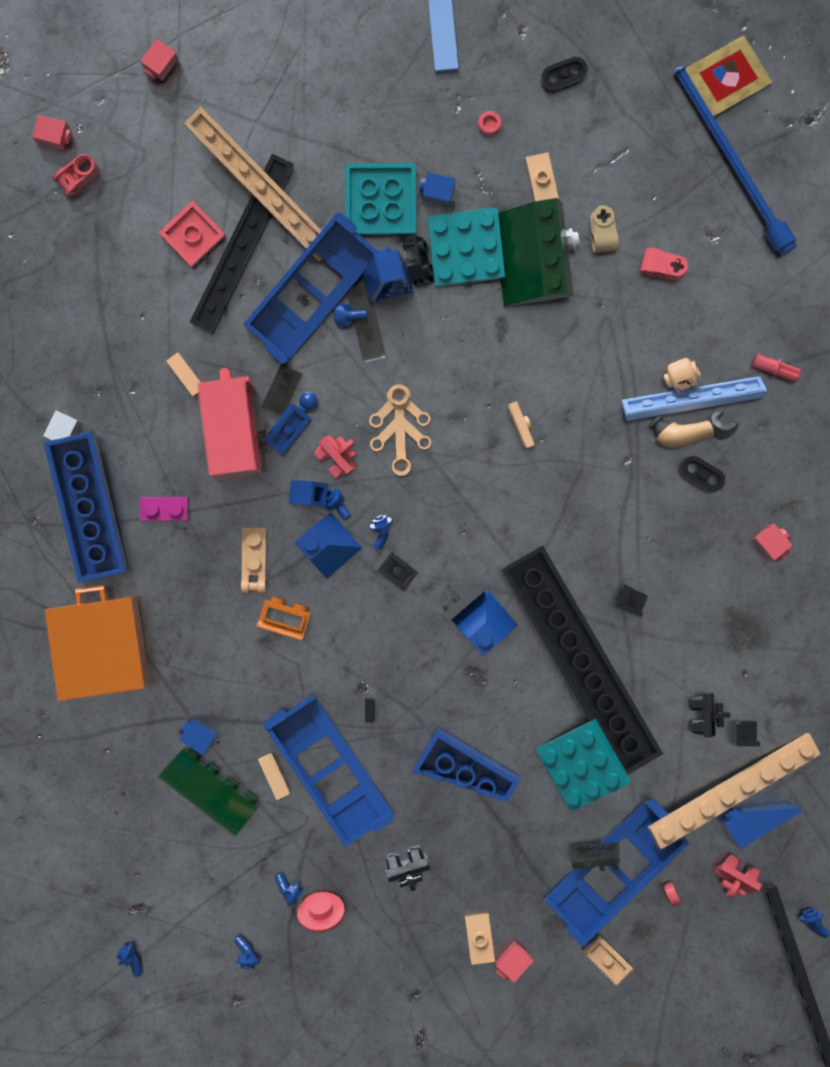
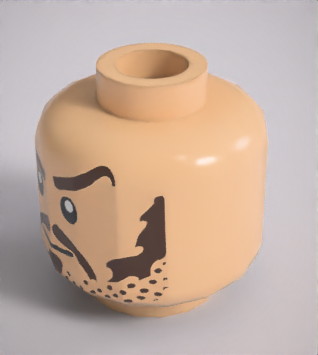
(682, 375)

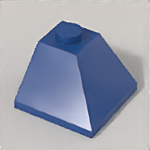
(328, 545)
(484, 622)

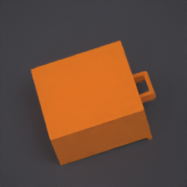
(97, 646)

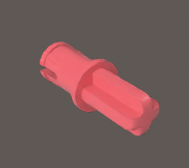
(777, 368)

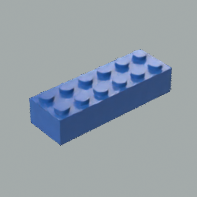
(86, 506)

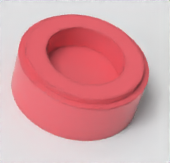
(489, 123)
(672, 894)

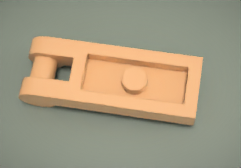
(253, 559)

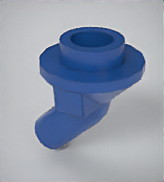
(344, 315)
(334, 500)
(381, 525)
(290, 893)
(814, 920)
(127, 956)
(246, 959)

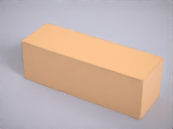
(184, 373)
(274, 776)

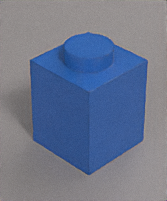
(437, 189)
(308, 493)
(197, 736)

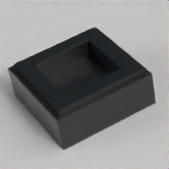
(369, 710)

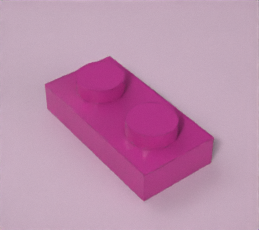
(164, 509)

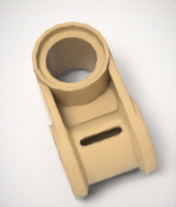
(604, 235)

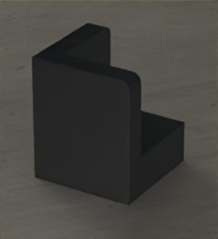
(630, 600)
(744, 733)

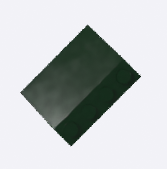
(535, 253)
(209, 790)

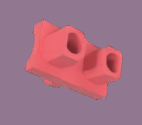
(340, 452)
(736, 881)

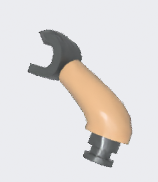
(677, 435)

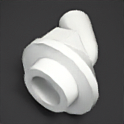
(572, 240)

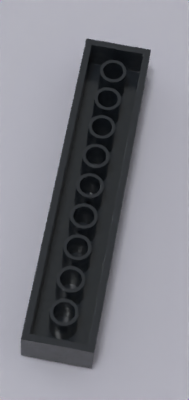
(580, 658)

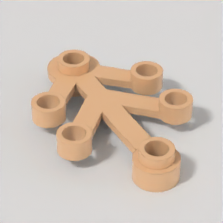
(400, 426)

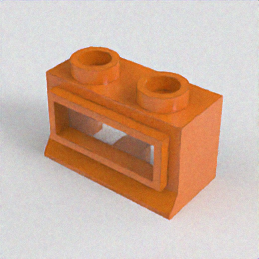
(284, 619)

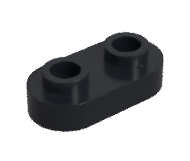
(563, 73)
(702, 473)

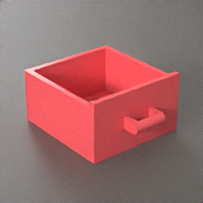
(230, 427)

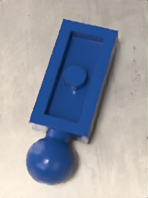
(291, 423)

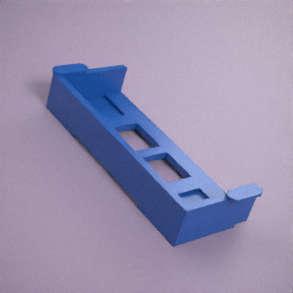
(278, 324)
(357, 810)
(582, 907)

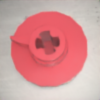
(321, 912)

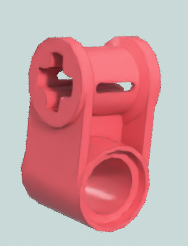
(75, 176)
(660, 264)

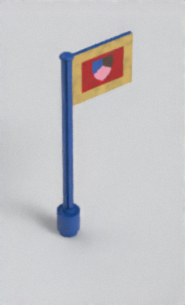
(719, 84)

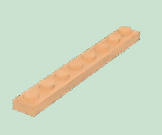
(253, 178)
(733, 791)

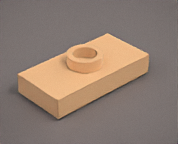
(541, 177)
(521, 424)
(479, 938)
(607, 960)

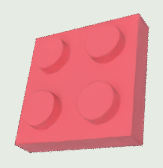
(192, 234)

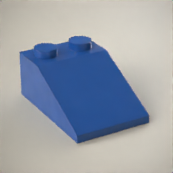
(751, 822)

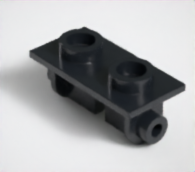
(417, 250)

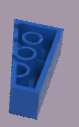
(387, 276)
(465, 767)

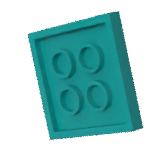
(381, 198)
(466, 247)
(583, 765)

